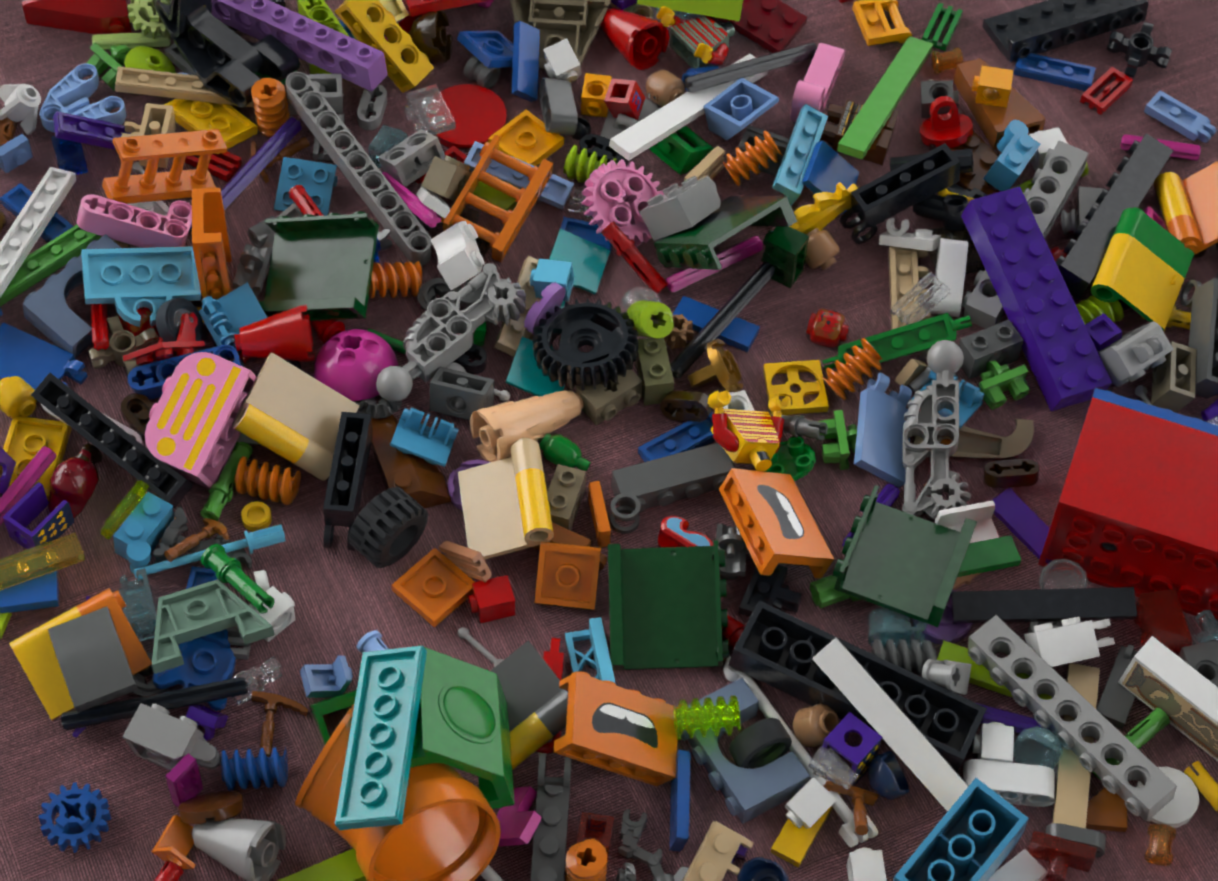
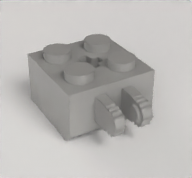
(680, 206)
(1135, 353)
(167, 740)

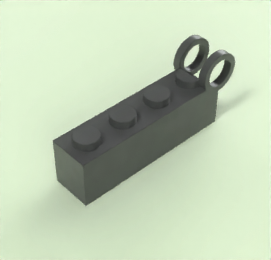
(1204, 333)
(666, 481)
(551, 833)

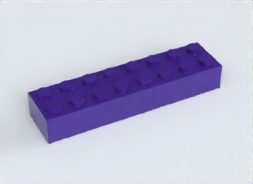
(1035, 298)

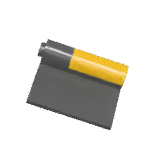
(533, 701)

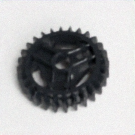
(586, 324)

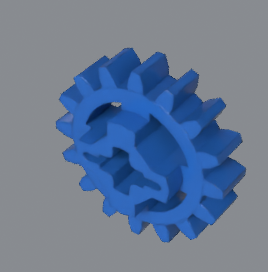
(72, 829)

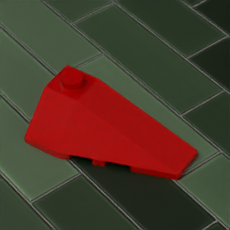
(79, 15)

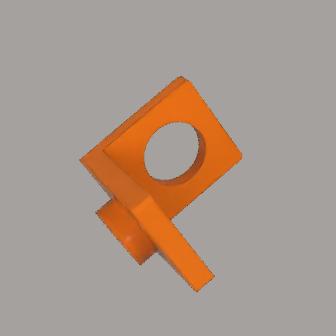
(175, 843)

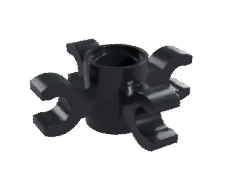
(1139, 49)

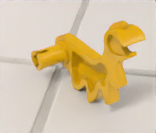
(824, 210)

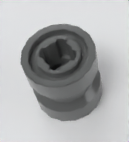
(478, 71)

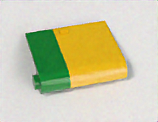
(1143, 267)

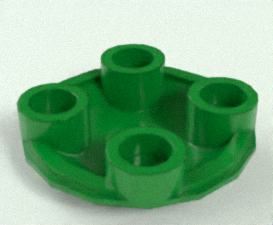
(793, 458)

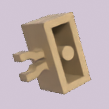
(155, 120)

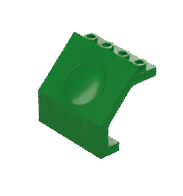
(465, 725)

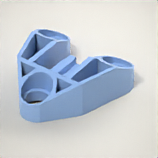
(72, 96)

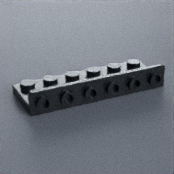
(1059, 23)

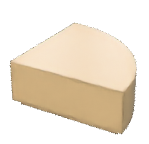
(910, 371)

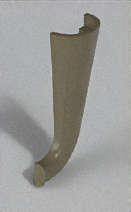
(982, 444)

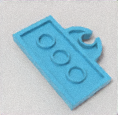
(139, 278)

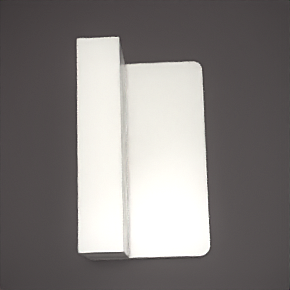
(980, 512)

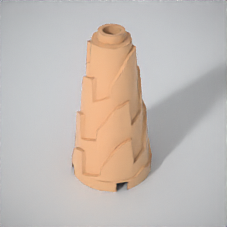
(527, 418)

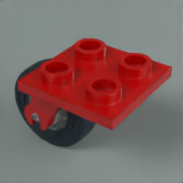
(179, 332)

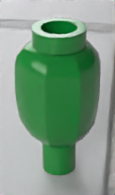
(563, 452)

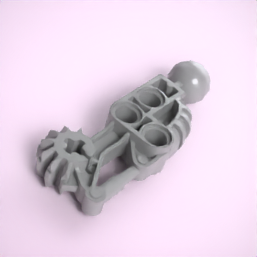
(497, 303)
(924, 421)

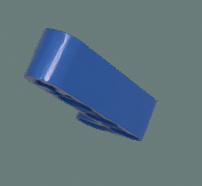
(161, 369)

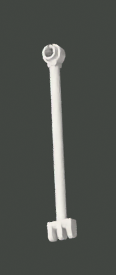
(847, 830)

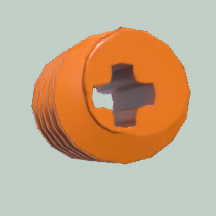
(269, 105)
(752, 158)
(396, 277)
(853, 369)
(266, 482)
(586, 861)

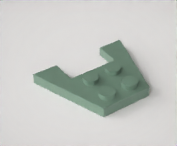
(200, 613)

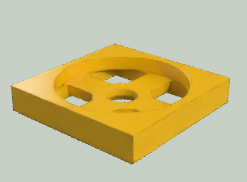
(791, 369)

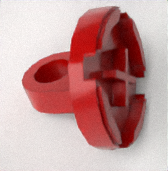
(946, 128)

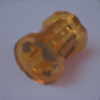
(946, 60)
(1160, 844)

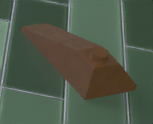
(406, 471)

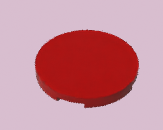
(476, 114)

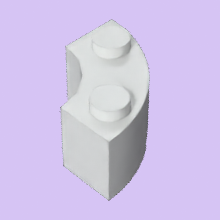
(458, 254)

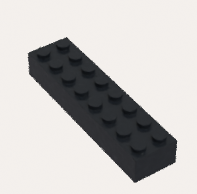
(781, 652)

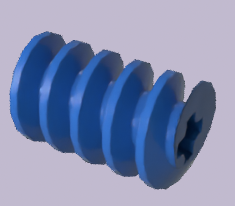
(254, 769)

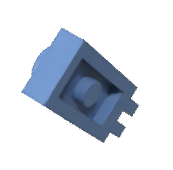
(1180, 117)

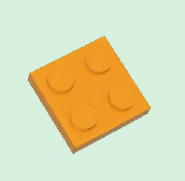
(527, 139)

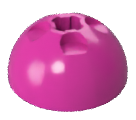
(352, 363)

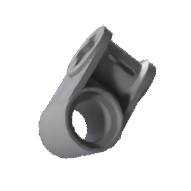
(948, 674)

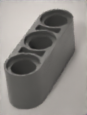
(558, 106)

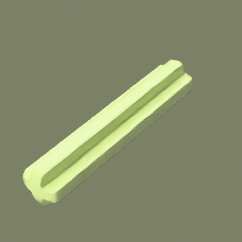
(131, 40)

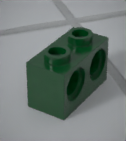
(786, 252)

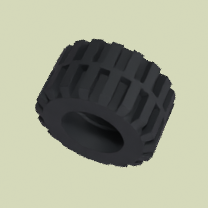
(388, 527)

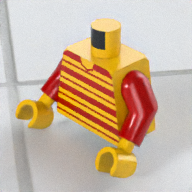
(748, 434)

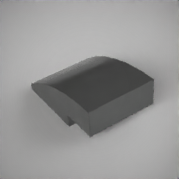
(92, 659)

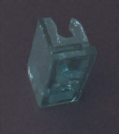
(139, 605)

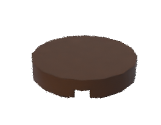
(211, 805)

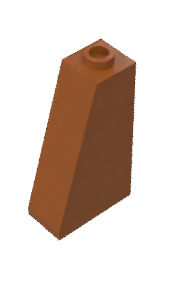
(994, 118)

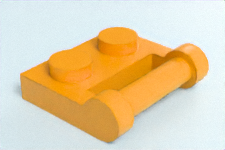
(875, 24)

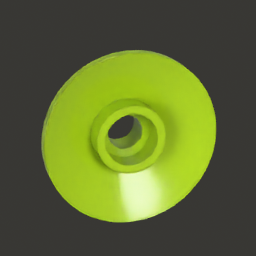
(148, 59)

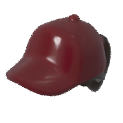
(75, 479)

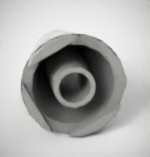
(242, 845)

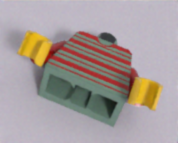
(697, 40)

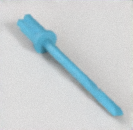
(252, 540)

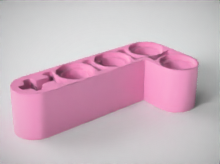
(818, 80)
(135, 224)

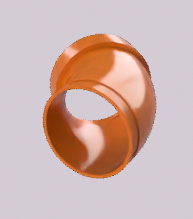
(444, 828)

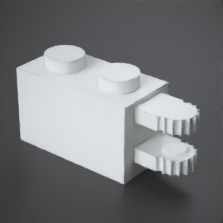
(1068, 642)

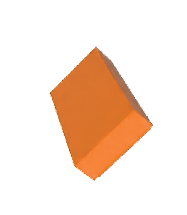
(599, 514)

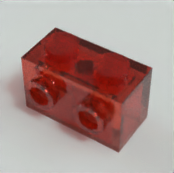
(1162, 617)

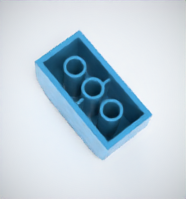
(968, 839)

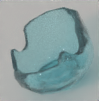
(1038, 747)

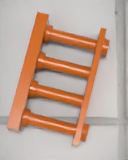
(163, 185)
(524, 197)

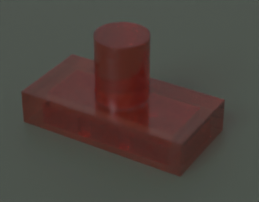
(1060, 854)

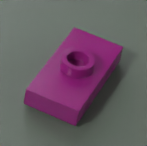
(184, 780)

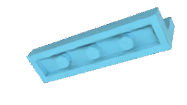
(798, 153)
(598, 649)

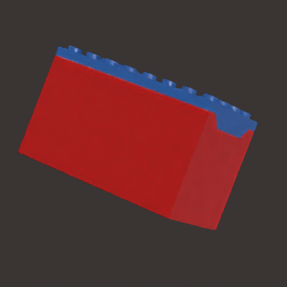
(1142, 502)

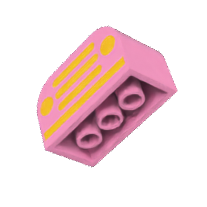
(196, 416)

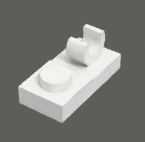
(920, 240)

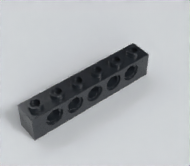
(111, 439)

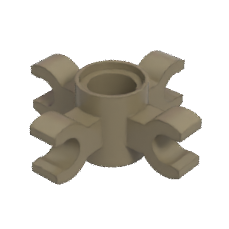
(120, 339)

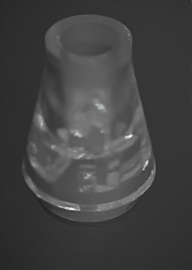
(832, 768)

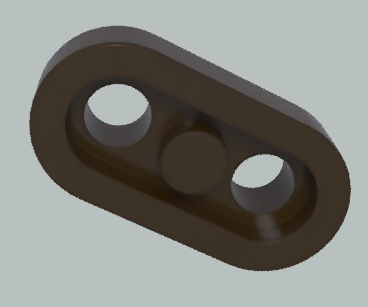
(139, 420)

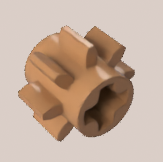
(681, 332)

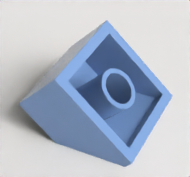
(737, 108)

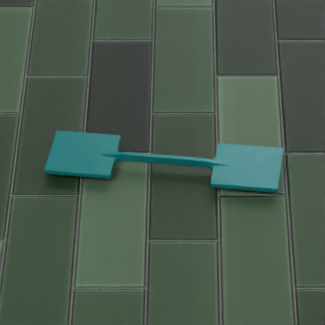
(588, 267)

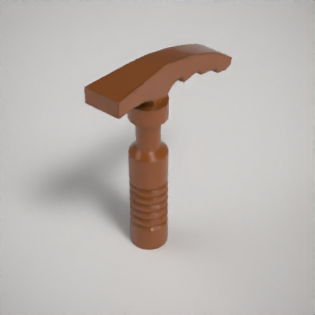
(285, 152)
(211, 527)
(271, 702)
(859, 797)

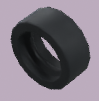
(760, 744)

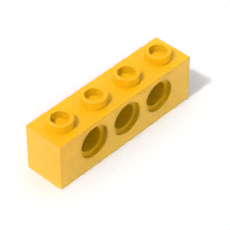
(403, 74)

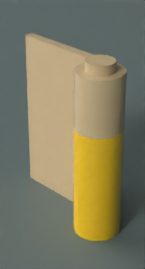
(293, 416)
(506, 502)

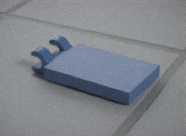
(881, 430)

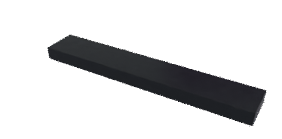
(1043, 605)

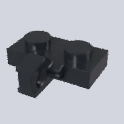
(770, 591)

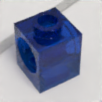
(69, 155)

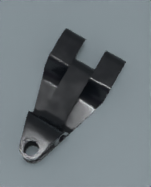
(220, 55)

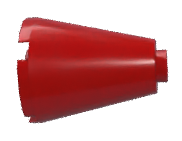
(636, 37)
(283, 334)

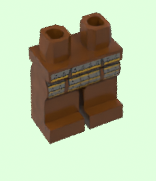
(844, 117)

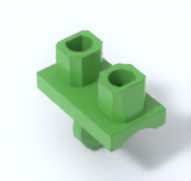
(102, 60)
(1000, 379)
(839, 451)

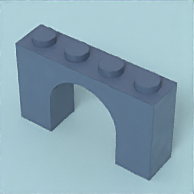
(49, 310)
(746, 790)

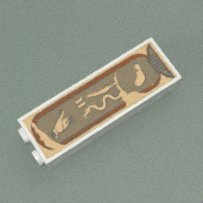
(1174, 686)

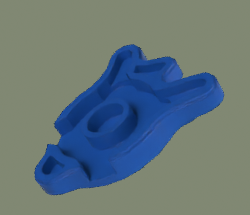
(205, 662)

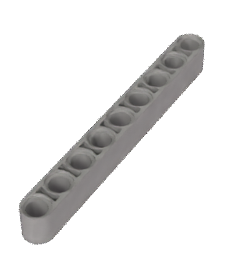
(361, 178)

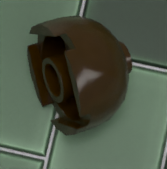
(430, 36)

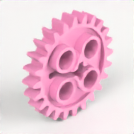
(623, 200)

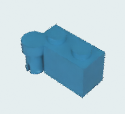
(1016, 152)
(143, 530)

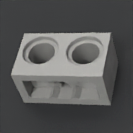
(411, 157)

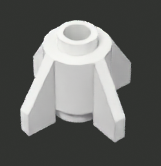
(20, 105)

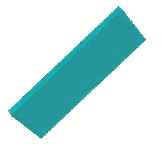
(381, 738)

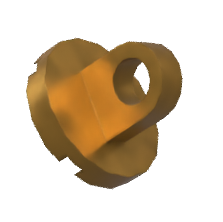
(722, 367)

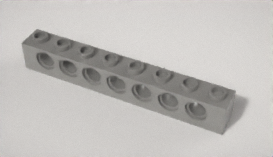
(1063, 159)
(1111, 743)

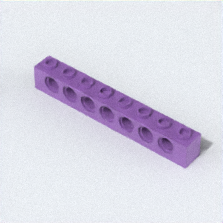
(306, 38)

